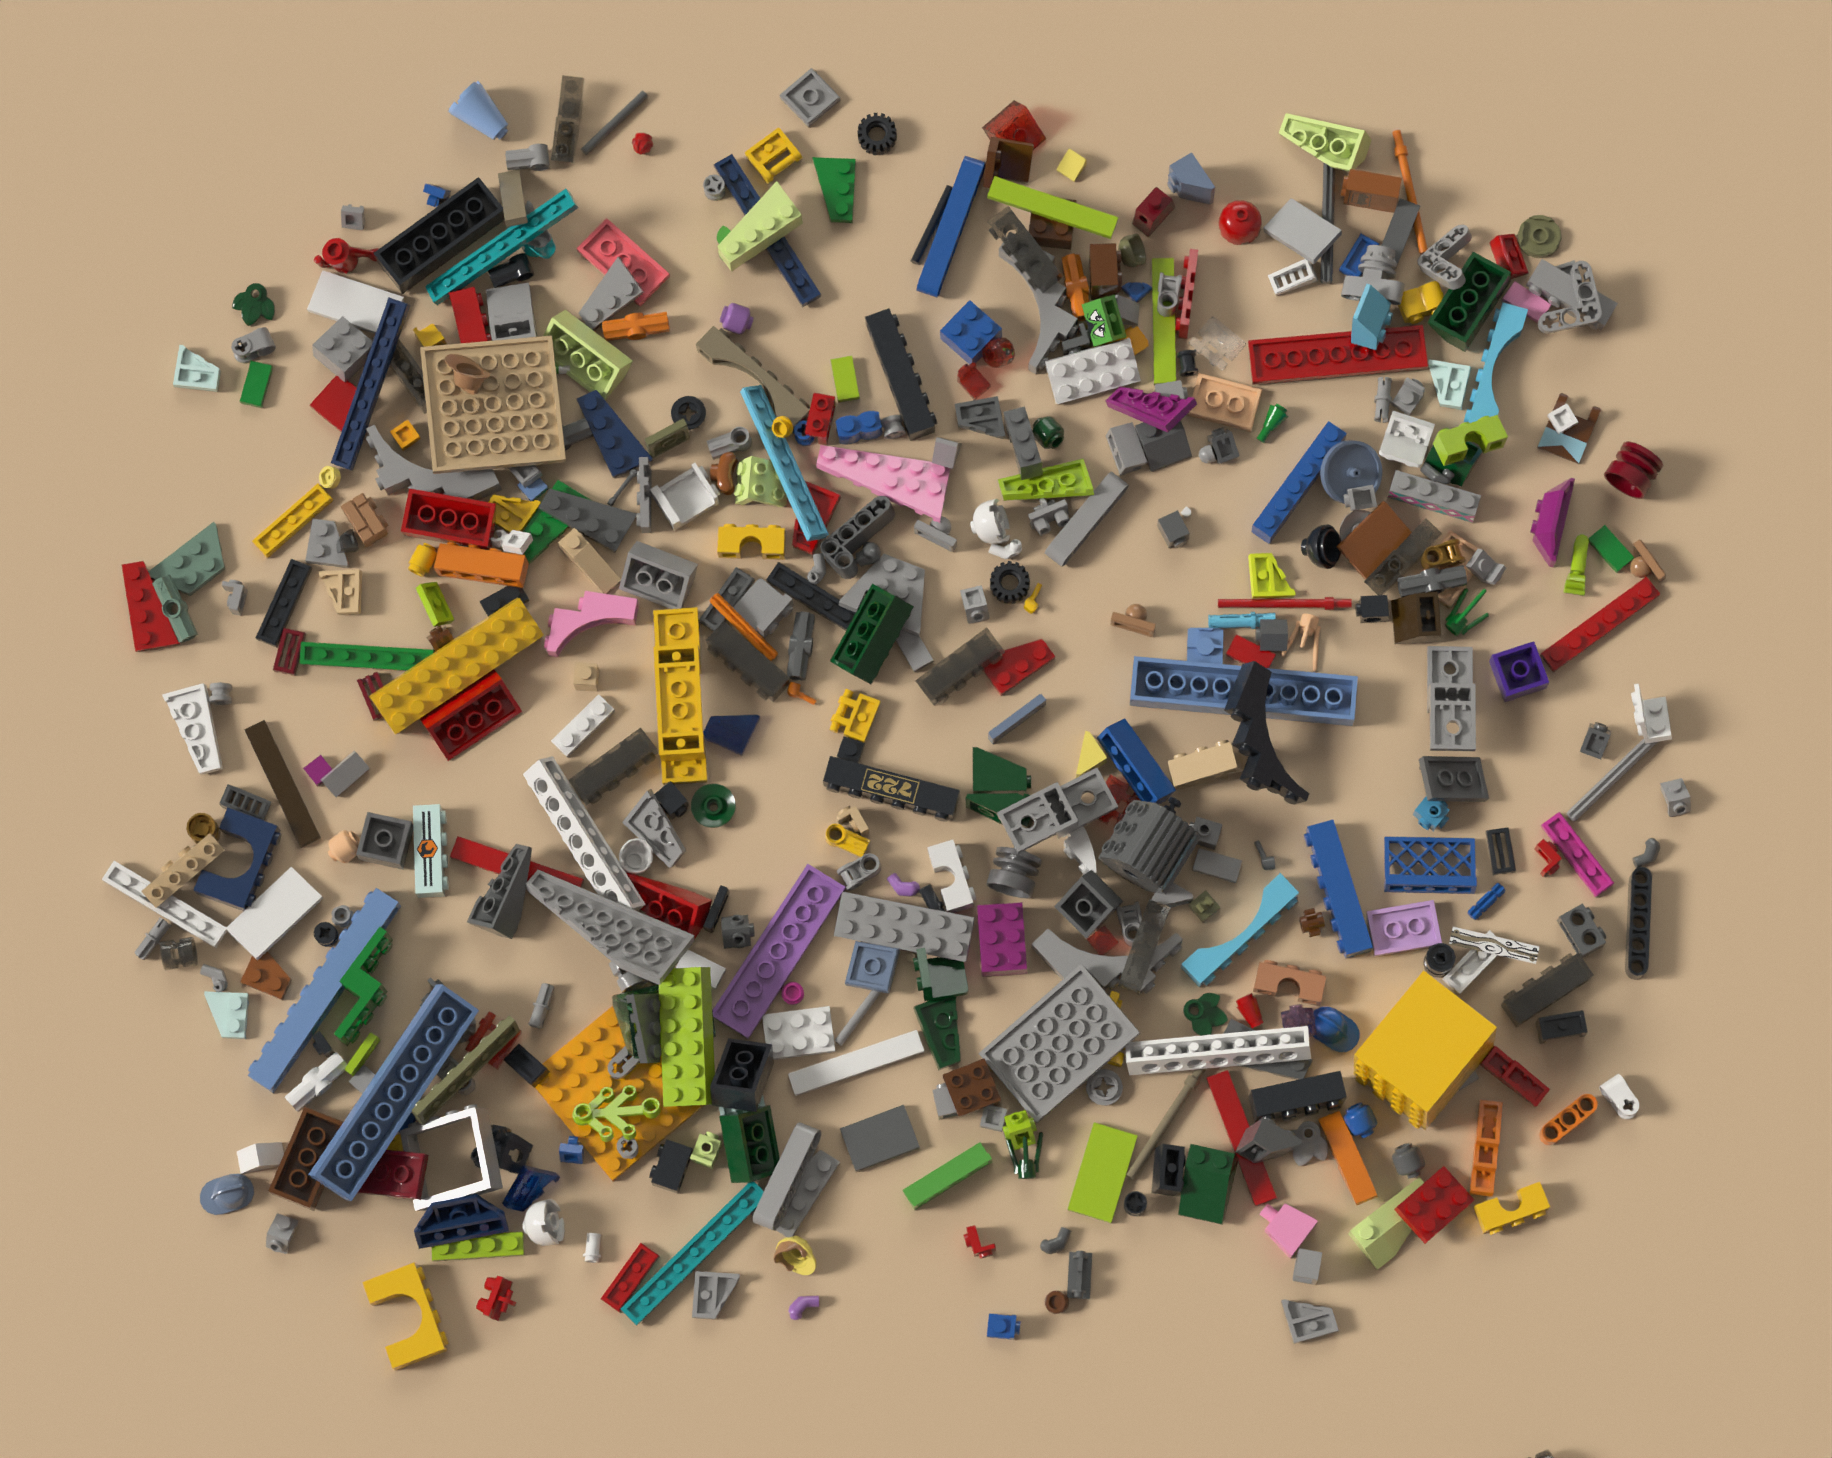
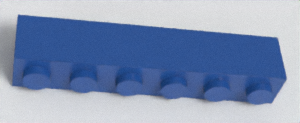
(1296, 484)
(1338, 888)

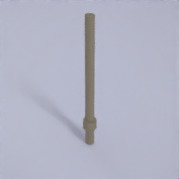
(1191, 1083)

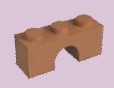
(1309, 983)

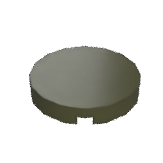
(1539, 236)

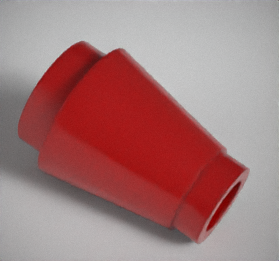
(1250, 1010)

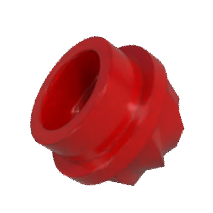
(642, 143)

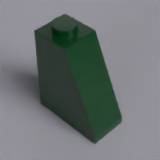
(997, 774)

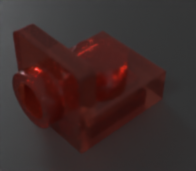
(972, 380)

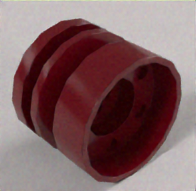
(1633, 470)

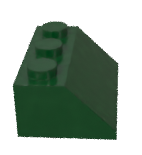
(750, 1144)

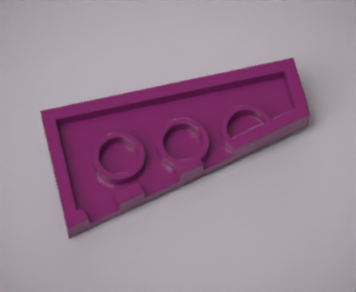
(1151, 408)

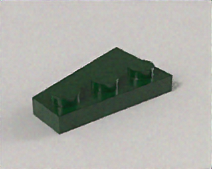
(940, 1028)

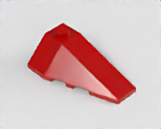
(672, 904)

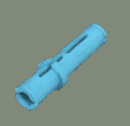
(1238, 620)

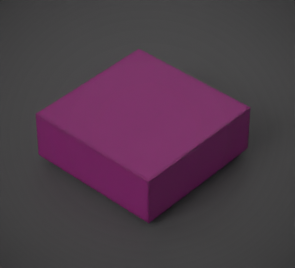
(317, 769)

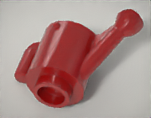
(342, 256)

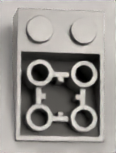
(511, 312)

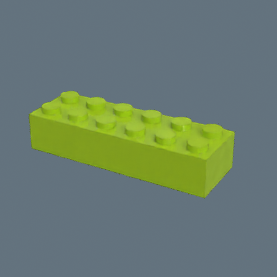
(687, 1037)

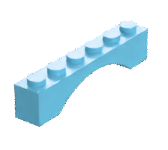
(1509, 326)
(1207, 961)

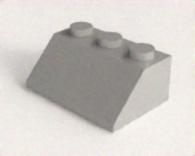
(658, 576)

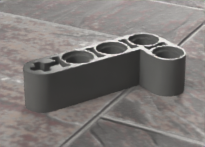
(844, 548)

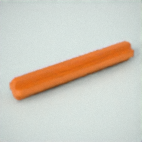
(743, 626)

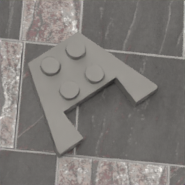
(897, 578)

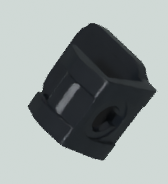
(504, 1142)

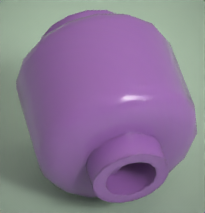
(736, 318)

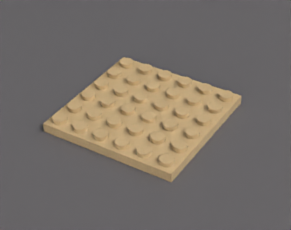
(508, 420)

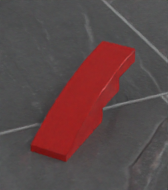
(1514, 1076)

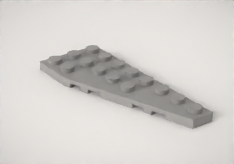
(620, 933)

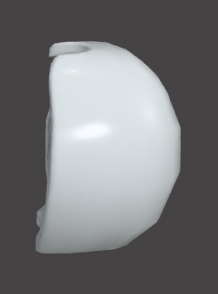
(636, 856)

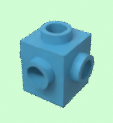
(1428, 820)

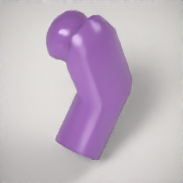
(903, 888)
(800, 1305)

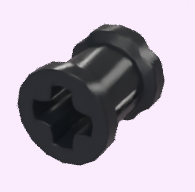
(1187, 363)

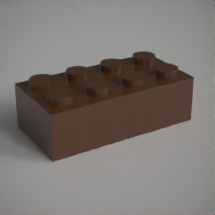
(304, 1149)

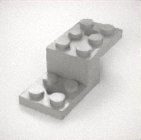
(1451, 698)
(1057, 810)

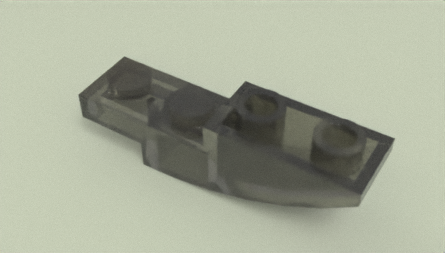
(568, 119)
(1403, 558)

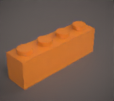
(481, 565)

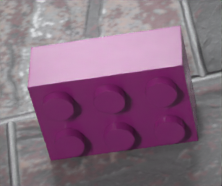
(1002, 939)

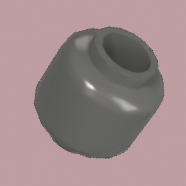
(1408, 1160)

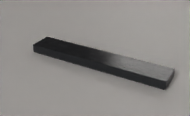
(810, 595)

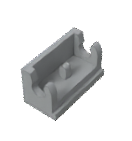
(1126, 448)

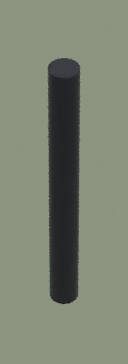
(931, 225)

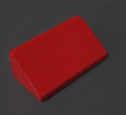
(1508, 254)

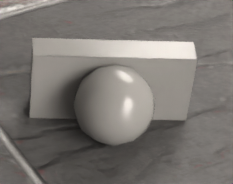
(937, 533)

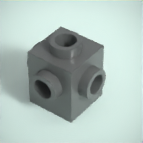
(737, 931)

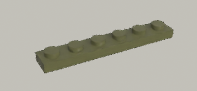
(465, 1070)

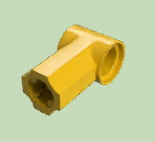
(849, 841)

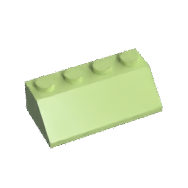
(591, 358)

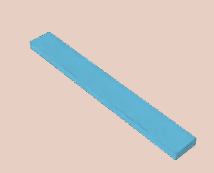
(784, 464)

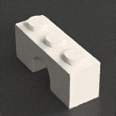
(946, 857)

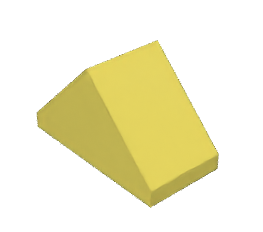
(1090, 756)

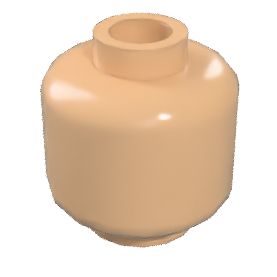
(343, 846)

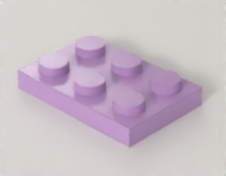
(1403, 928)

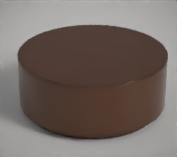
(1057, 1302)

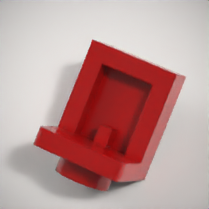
(1548, 852)
(972, 1240)

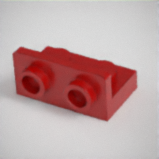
(820, 417)

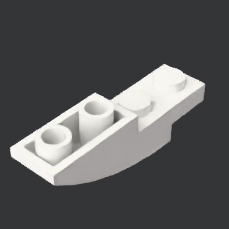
(1080, 848)

